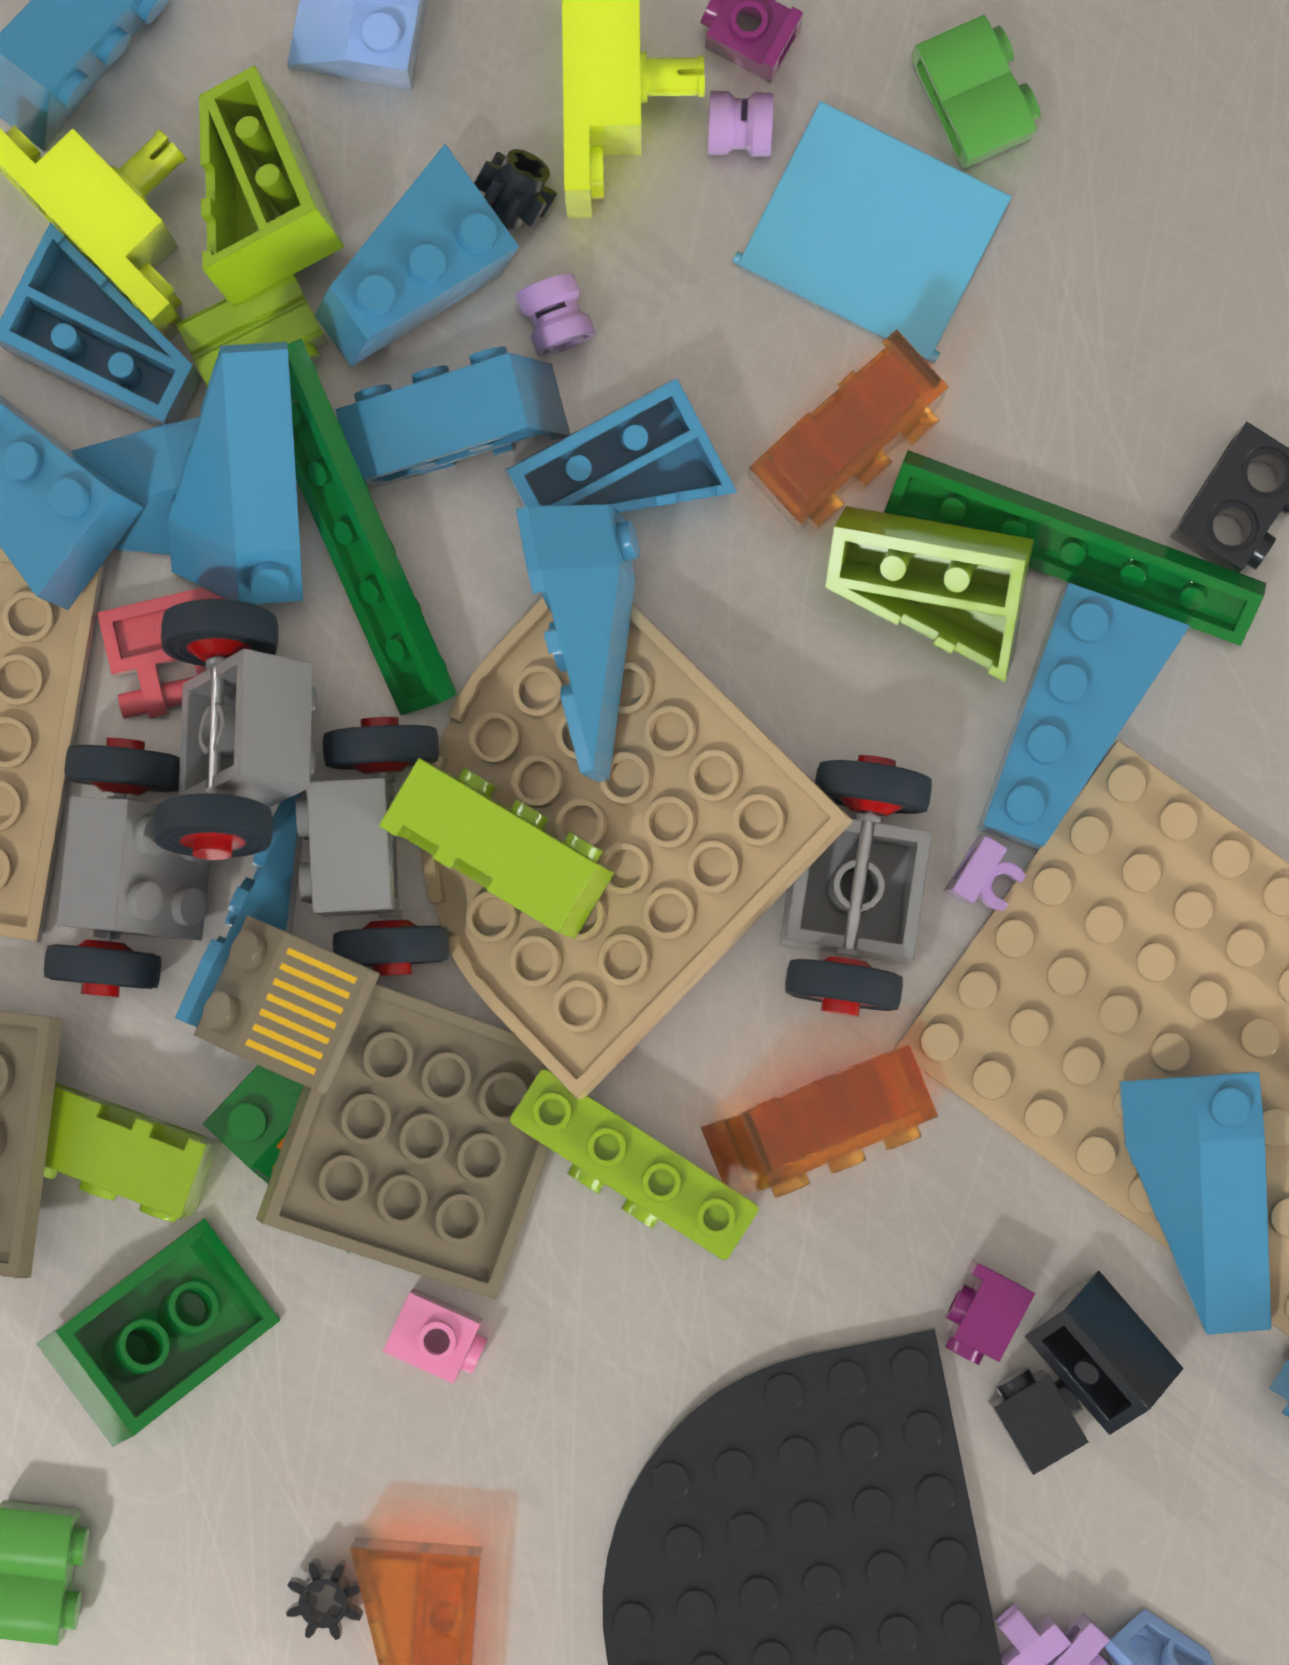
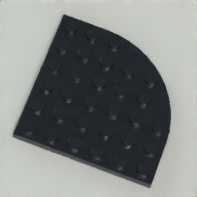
(805, 1523)

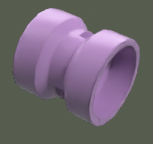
(740, 123)
(555, 314)

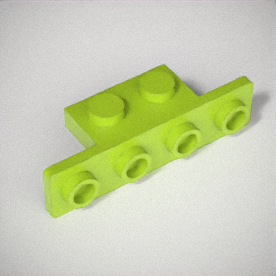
(634, 1164)

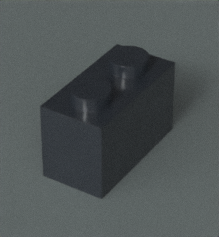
(1104, 1353)

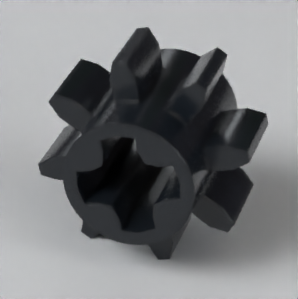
(516, 187)
(308, 1601)

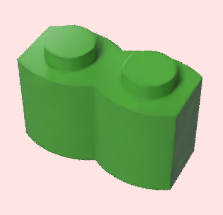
(975, 91)
(36, 1571)

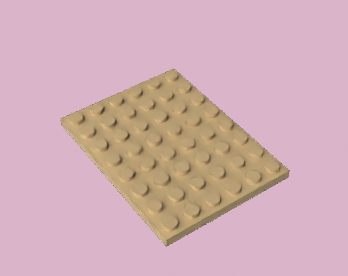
(1124, 956)

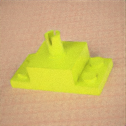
(604, 91)
(104, 211)

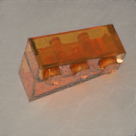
(850, 435)
(822, 1125)
(419, 1599)

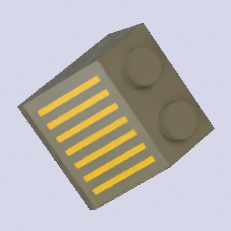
(286, 1004)

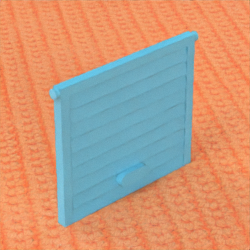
(874, 230)

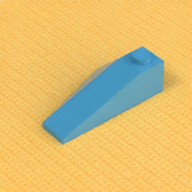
(588, 580)
(1205, 1179)

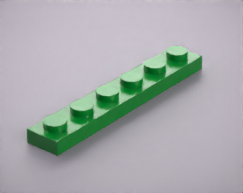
(361, 546)
(1083, 548)

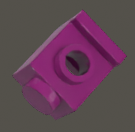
(756, 50)
(986, 1314)

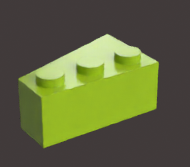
(260, 191)
(935, 578)
(499, 846)
(128, 1154)

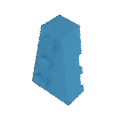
(57, 56)
(418, 261)
(93, 337)
(452, 415)
(628, 459)

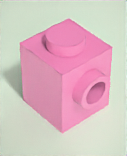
(436, 1337)

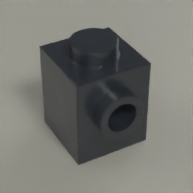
(1038, 1417)

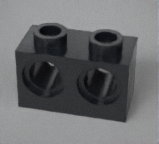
(1232, 494)

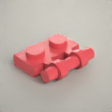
(134, 645)

